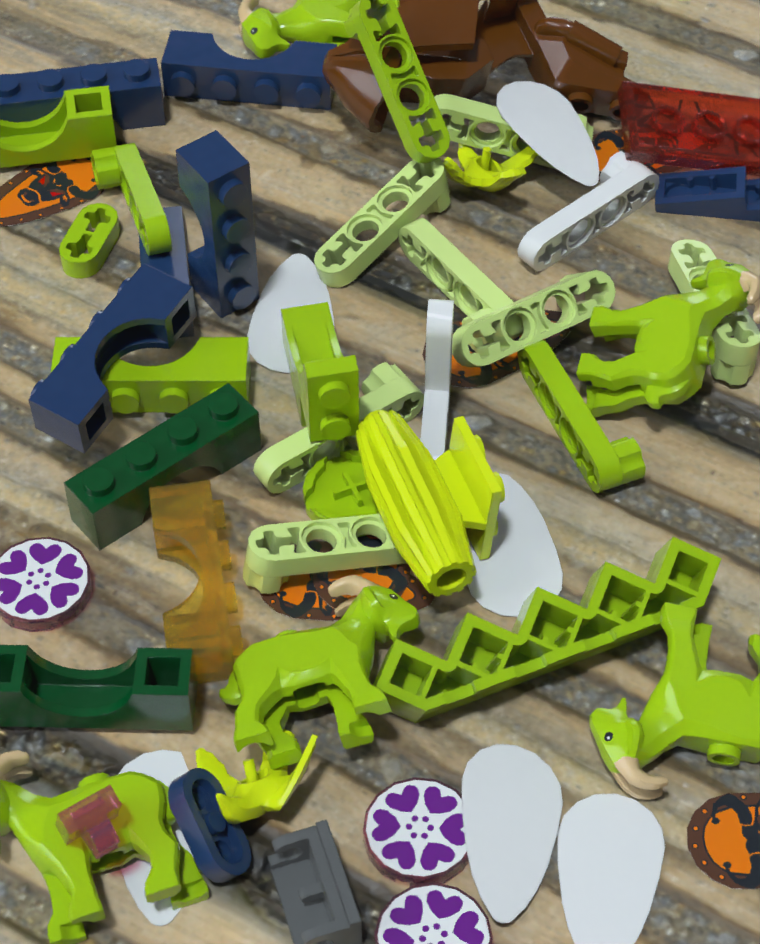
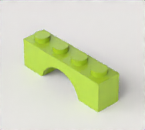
(69, 132)
(178, 383)

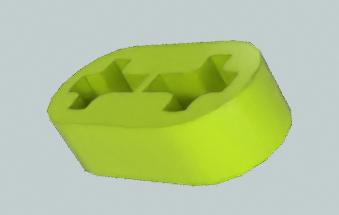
(80, 237)

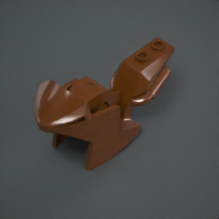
(465, 45)

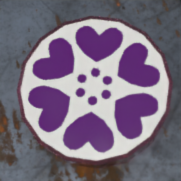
(43, 583)
(416, 832)
(433, 916)

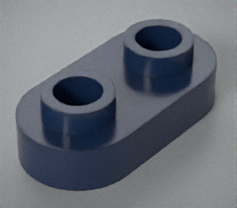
(217, 846)

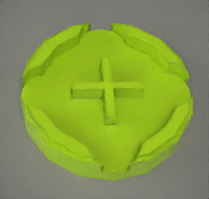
(338, 488)

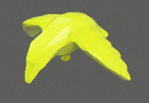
(484, 171)
(260, 790)

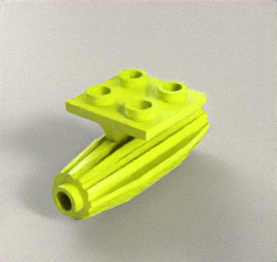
(430, 501)

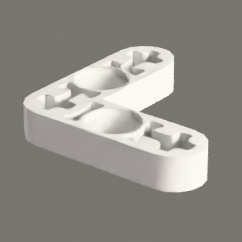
(437, 375)

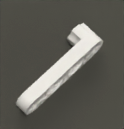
(623, 191)

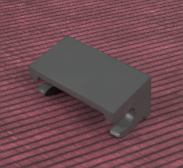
(314, 888)

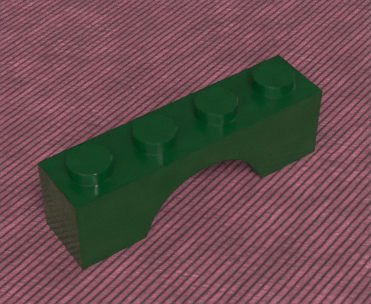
(114, 492)
(146, 692)

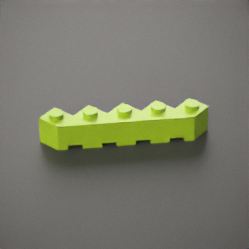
(545, 634)

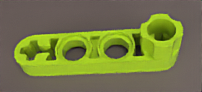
(392, 80)
(125, 168)
(599, 461)

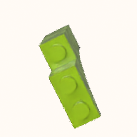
(320, 375)

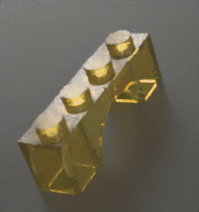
(186, 534)

